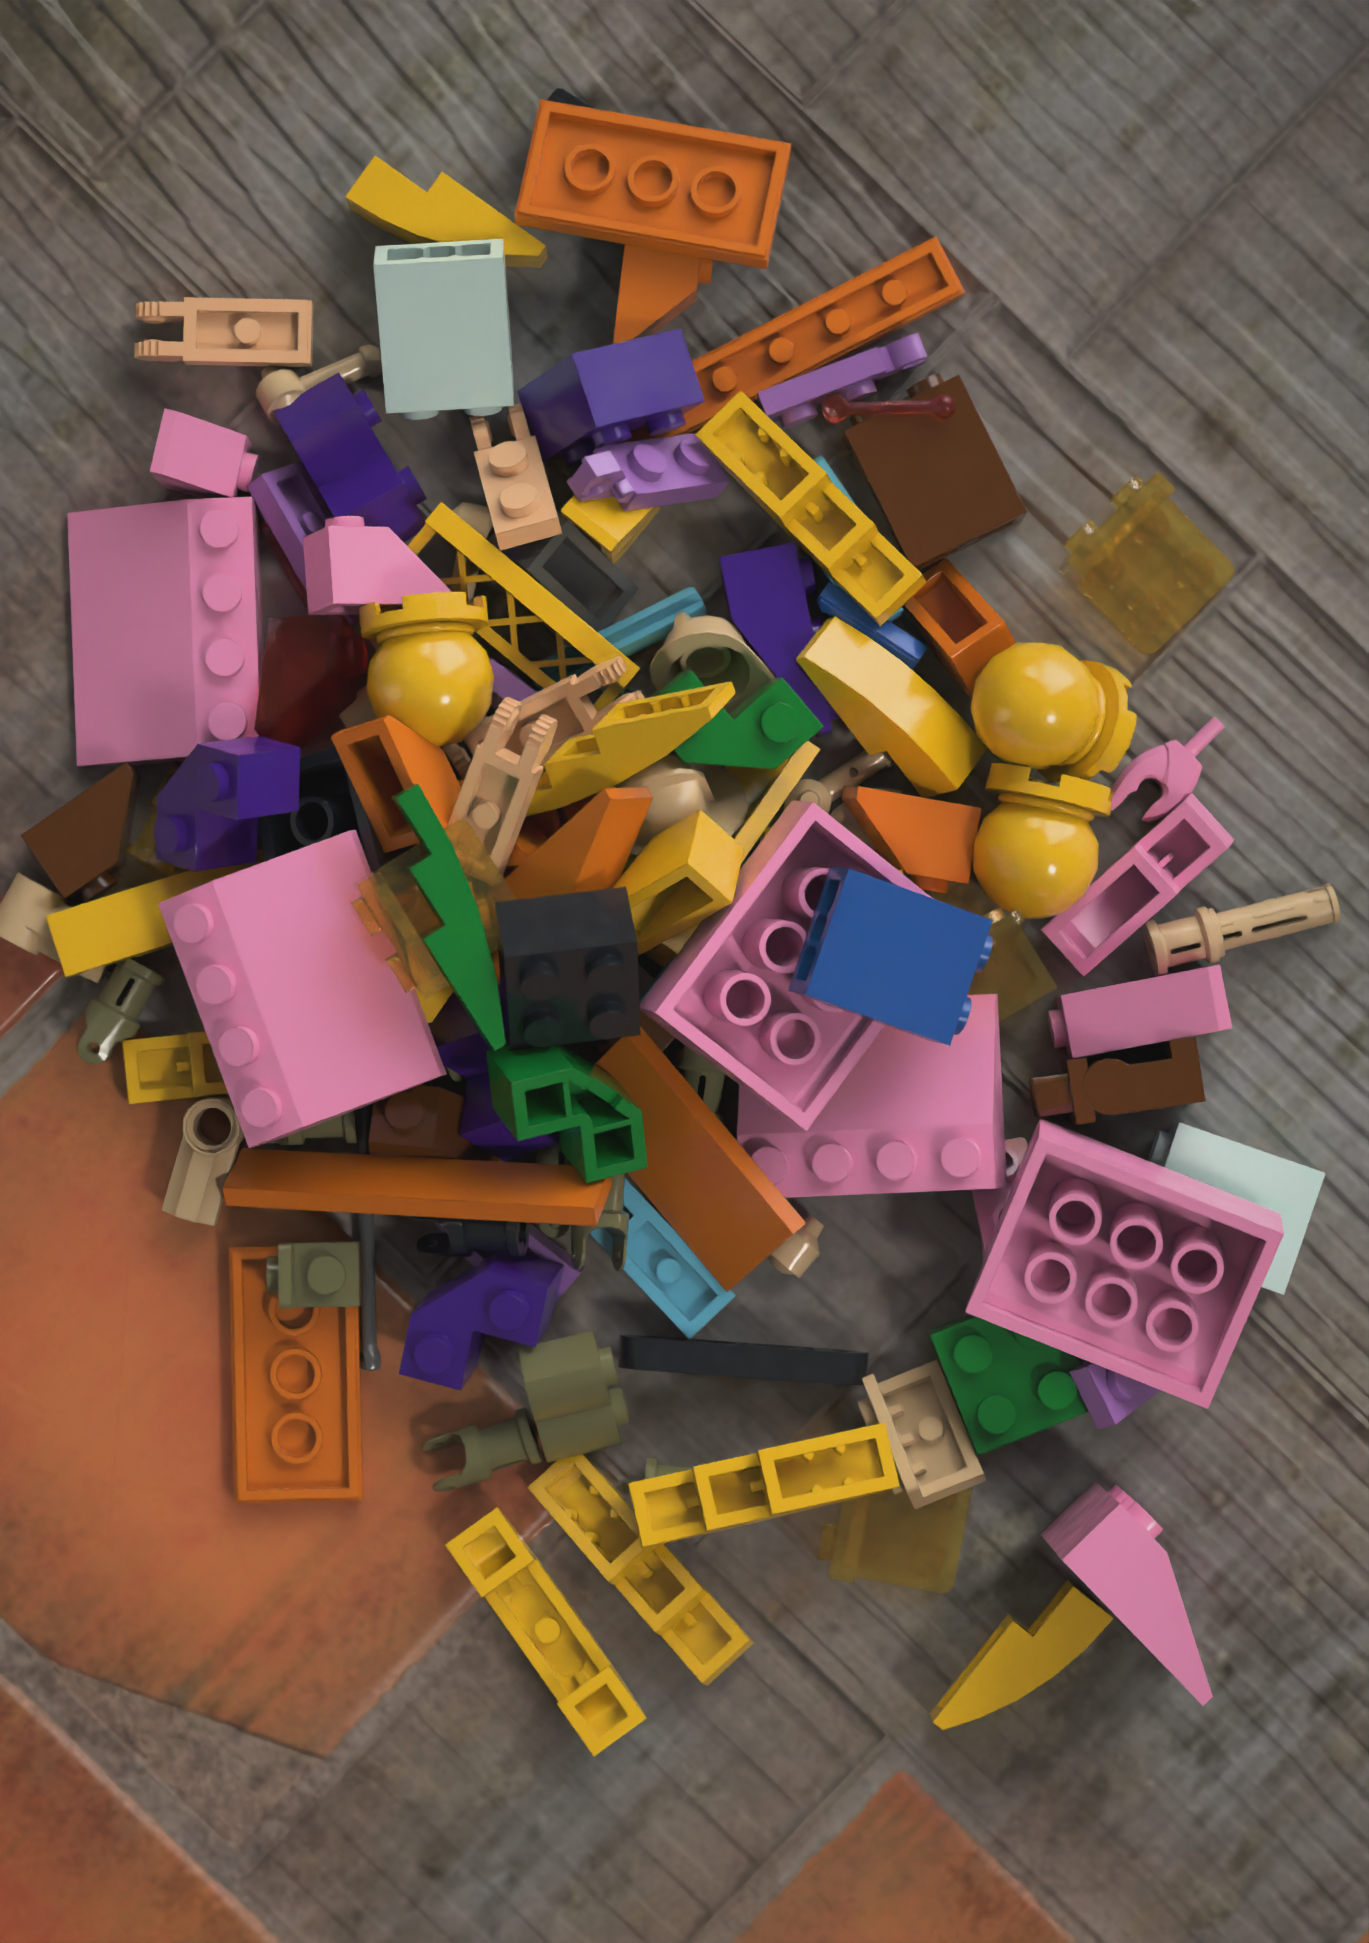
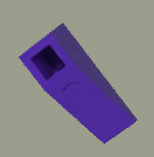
(770, 609)

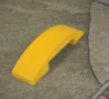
(547, 1630)

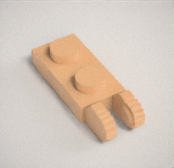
(231, 332)
(515, 483)
(566, 703)
(502, 782)

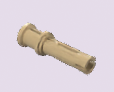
(1211, 933)

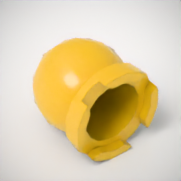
(429, 664)
(1053, 711)
(1038, 843)

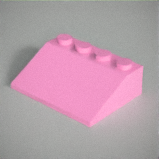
(164, 628)
(734, 973)
(298, 991)
(899, 1122)
(1125, 1263)
(1115, 1553)

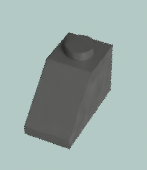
(575, 574)

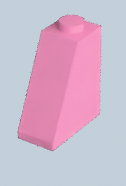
(1140, 1012)

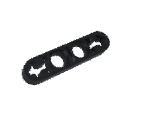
(742, 1359)

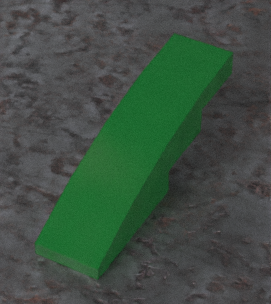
(459, 939)

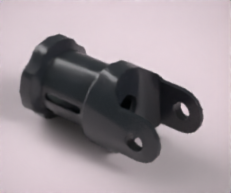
(471, 1235)

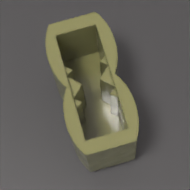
(571, 1395)

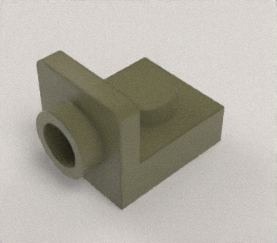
(315, 1274)

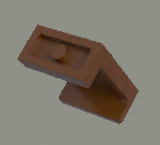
(934, 475)

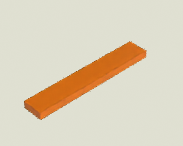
(822, 331)
(415, 1187)

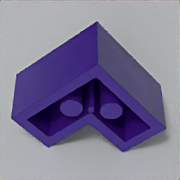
(607, 392)

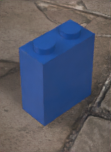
(892, 955)

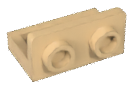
(924, 1433)

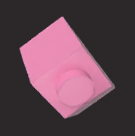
(202, 458)
(361, 565)

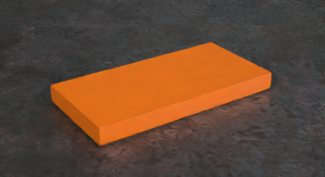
(653, 184)
(698, 1169)
(292, 1393)

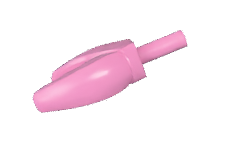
(1171, 767)

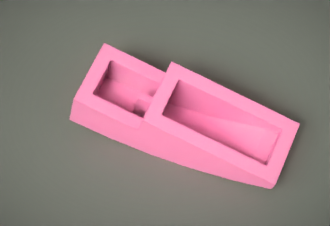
(1138, 884)

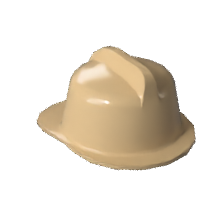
(713, 653)
(684, 789)

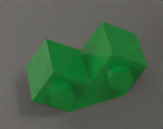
(755, 734)
(562, 1092)

